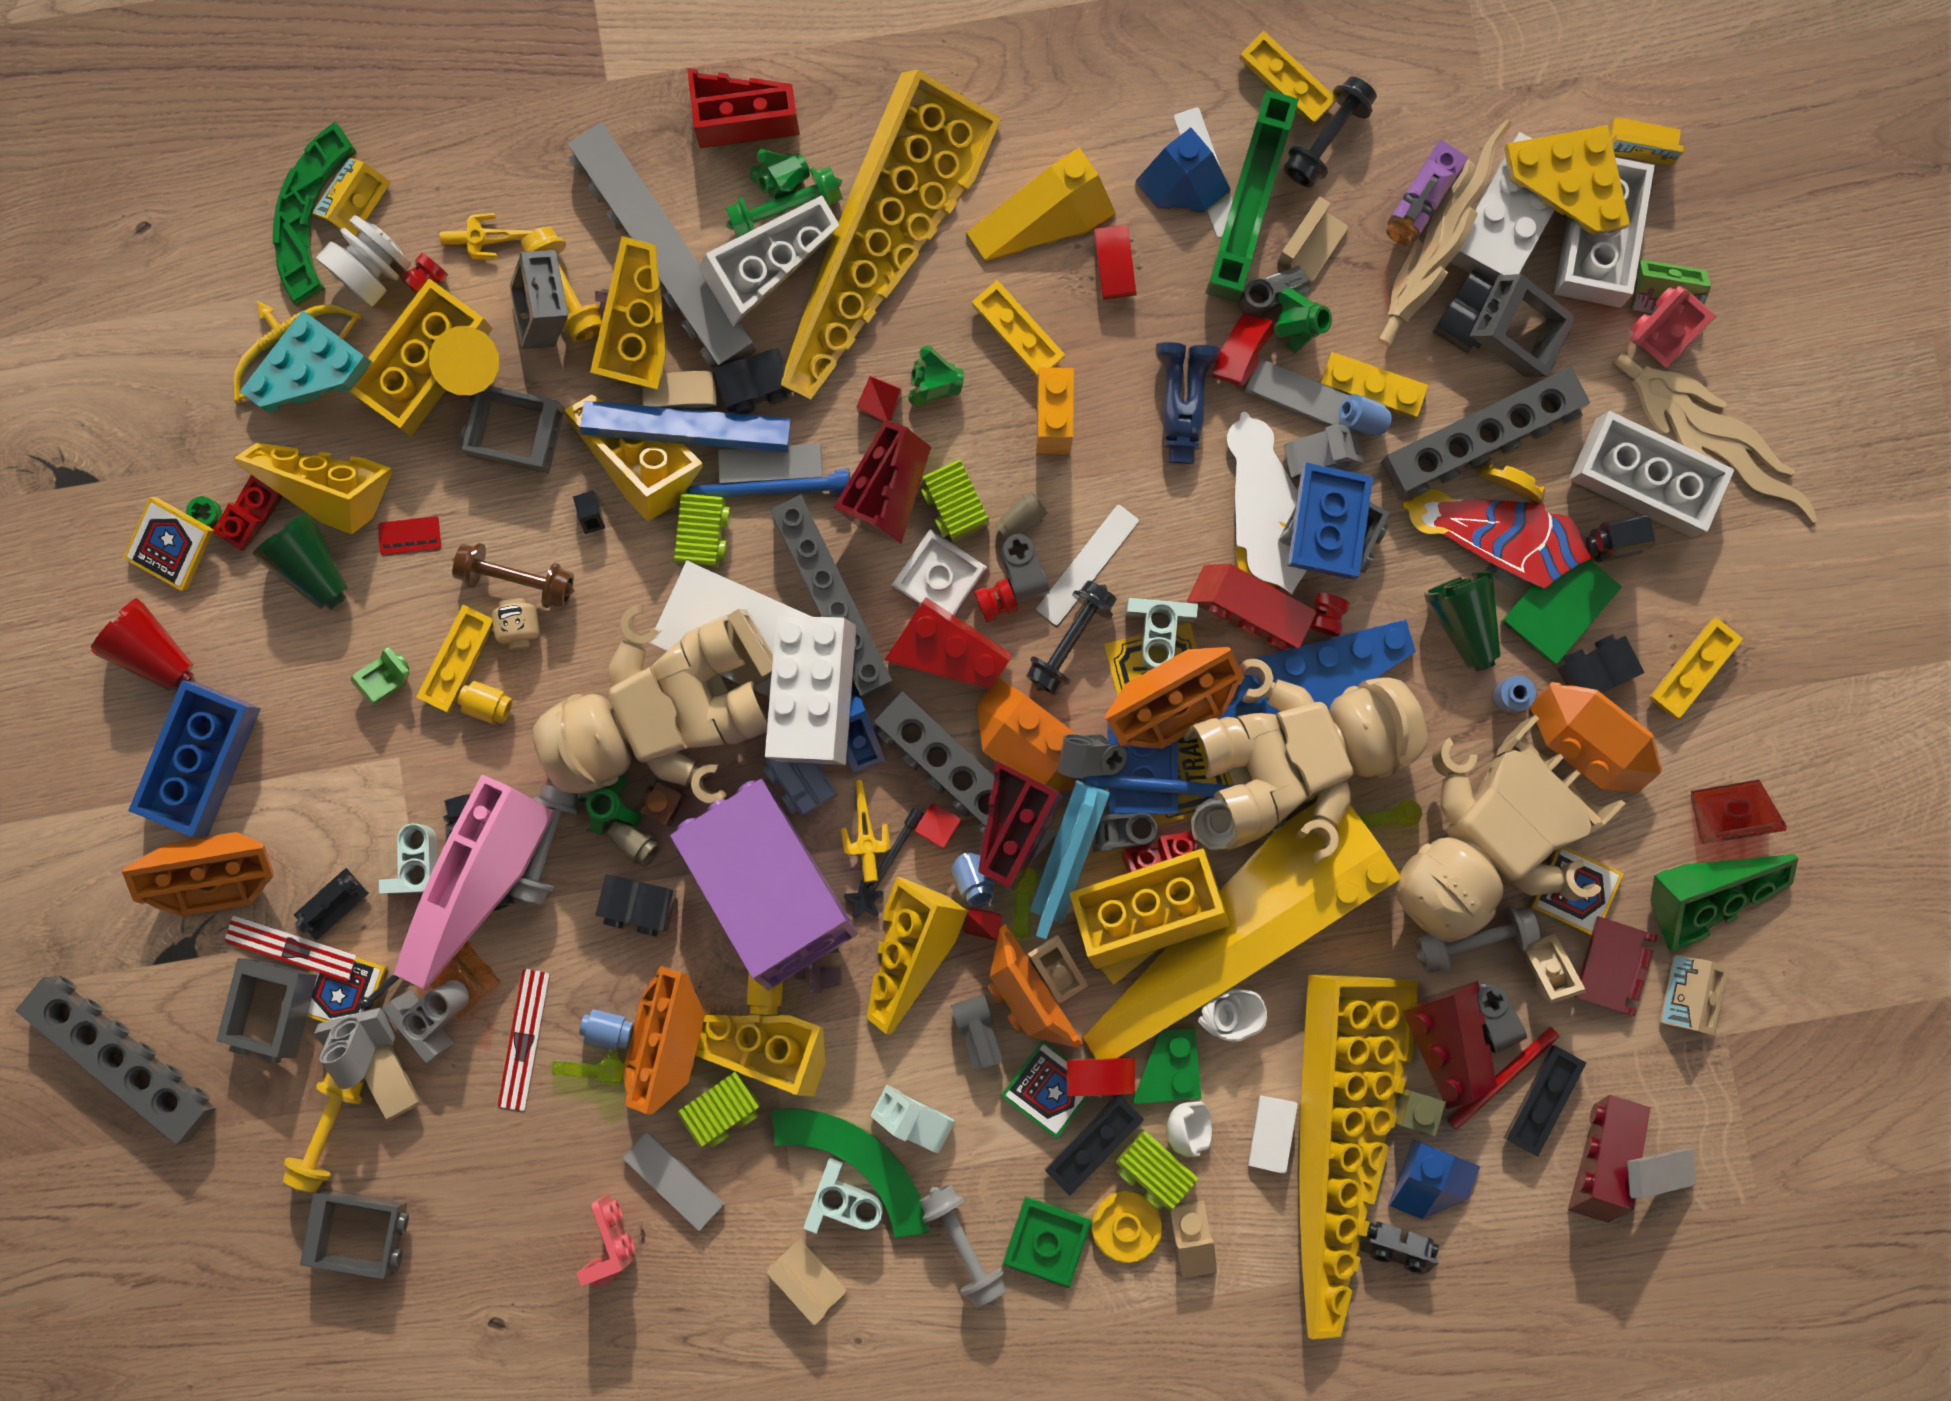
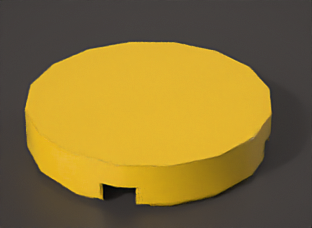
(464, 360)
(1126, 1227)

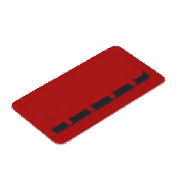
(409, 535)

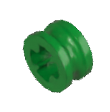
(196, 503)

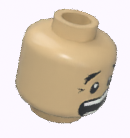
(515, 623)

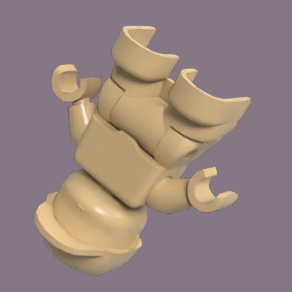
(651, 713)
(1308, 751)
(1497, 838)

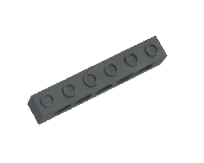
(1560, 389)
(830, 590)
(906, 712)
(43, 1010)

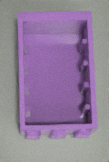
(763, 884)

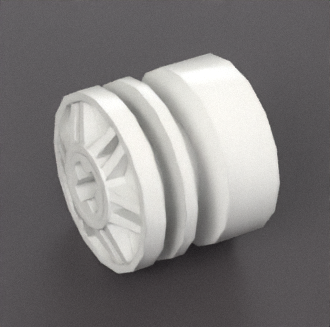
(364, 260)

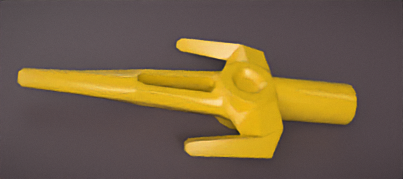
(477, 236)
(866, 845)

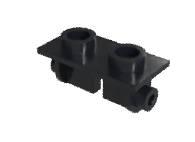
(330, 904)
(1413, 1254)

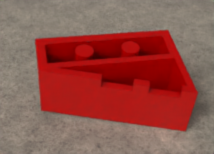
(740, 110)
(1252, 605)
(948, 647)

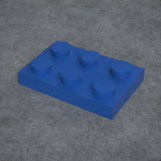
(1330, 521)
(1148, 764)

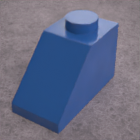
(862, 742)

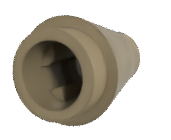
(1022, 515)
(634, 842)

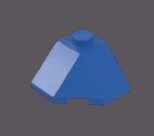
(1184, 175)
(1432, 1181)

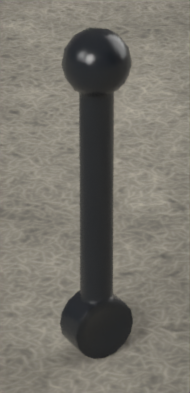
(367, 1002)

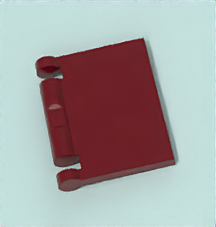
(1615, 965)

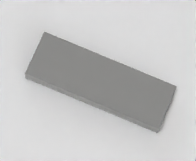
(1296, 393)
(751, 465)
(1661, 1173)
(673, 1180)

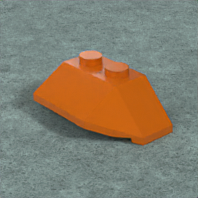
(1174, 696)
(1022, 735)
(1597, 737)
(200, 874)
(1027, 995)
(662, 1041)

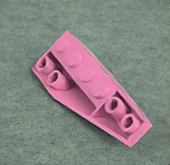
(472, 876)

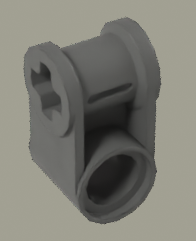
(1024, 574)
(1090, 756)
(1121, 831)
(1502, 1024)

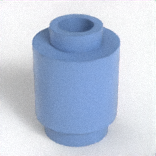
(1364, 415)
(1505, 698)
(972, 885)
(606, 1030)

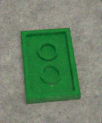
(1560, 613)

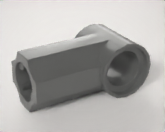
(1270, 288)
(975, 1024)

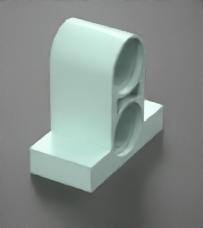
(1155, 636)
(409, 858)
(912, 1120)
(847, 1210)

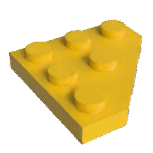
(1573, 176)

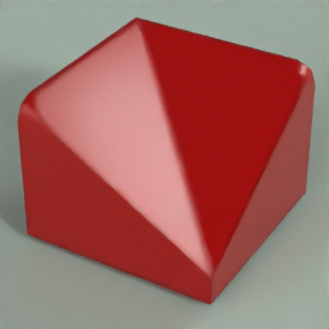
(879, 400)
(938, 825)
(983, 923)

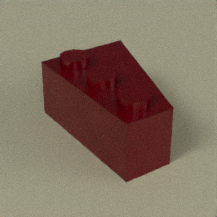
(886, 482)
(1015, 824)
(1453, 1043)
(1613, 1140)

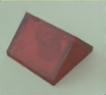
(1735, 812)

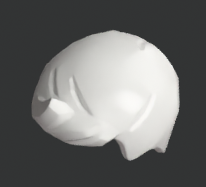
(1234, 1015)

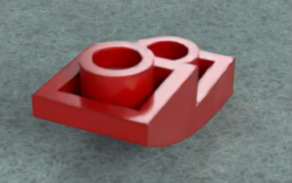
(1115, 262)
(1241, 349)
(248, 514)
(1165, 849)
(1100, 1076)

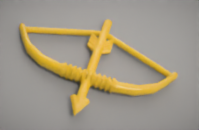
(278, 331)

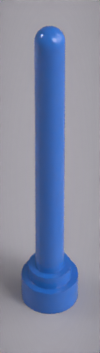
(834, 483)
(1154, 785)

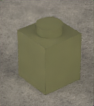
(1419, 1112)

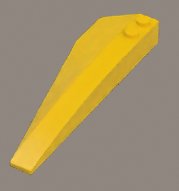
(907, 184)
(1270, 907)
(1348, 1097)

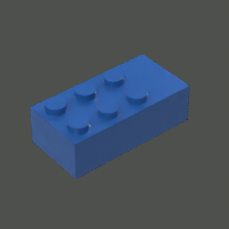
(194, 759)

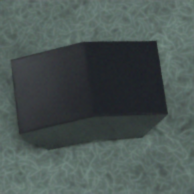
(589, 512)

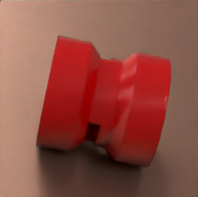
(424, 270)
(989, 604)
(1329, 613)

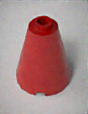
(143, 647)

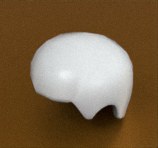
(1212, 824)
(1189, 1128)

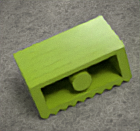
(955, 501)
(701, 531)
(719, 1109)
(1156, 1170)

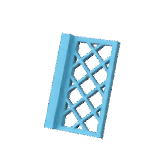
(1068, 855)

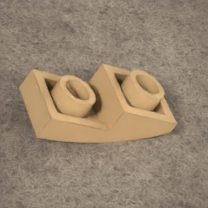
(684, 390)
(390, 1083)

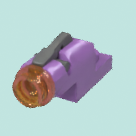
(1425, 193)

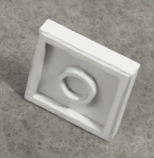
(939, 573)

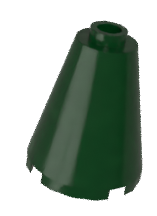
(304, 562)
(1469, 617)

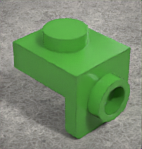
(382, 677)

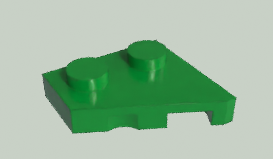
(1171, 1068)

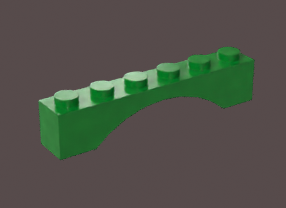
(1251, 196)

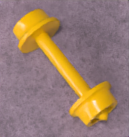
(581, 321)
(305, 1173)

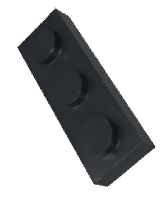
(1545, 1100)
(1094, 1144)

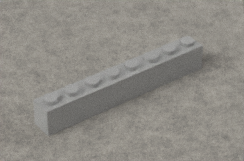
(644, 220)

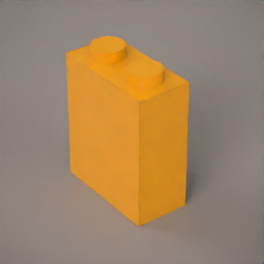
(1055, 410)

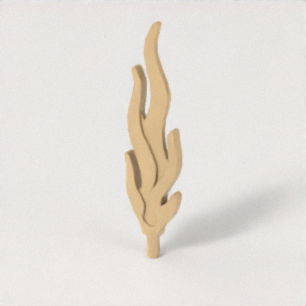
(1444, 238)
(1668, 396)

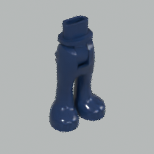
(1182, 418)

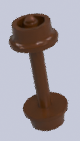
(471, 563)

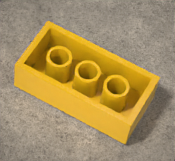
(399, 377)
(1149, 909)

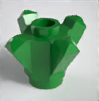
(779, 173)
(1301, 319)
(933, 378)
(608, 806)

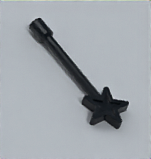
(866, 894)

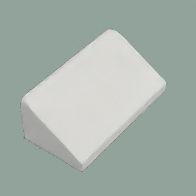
(1272, 1134)

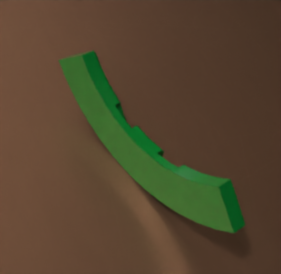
(296, 208)
(864, 1153)

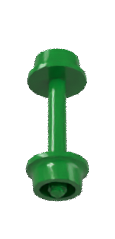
(824, 185)

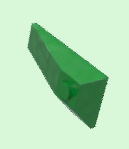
(1704, 894)

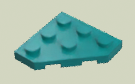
(304, 366)

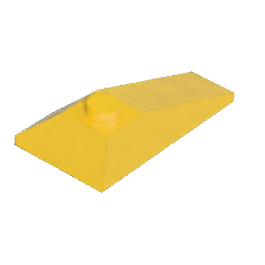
(1053, 206)
(632, 324)
(645, 471)
(326, 488)
(916, 941)
(766, 1048)

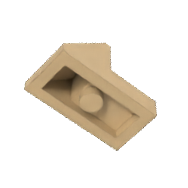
(1058, 969)
(1553, 970)
(1193, 1239)

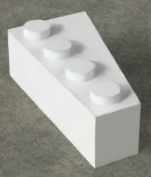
(760, 260)

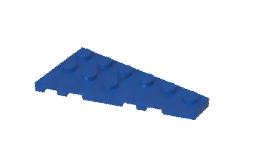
(1330, 665)

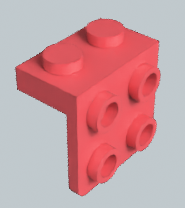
(1672, 325)
(619, 1246)

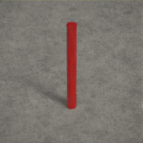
(1505, 1076)

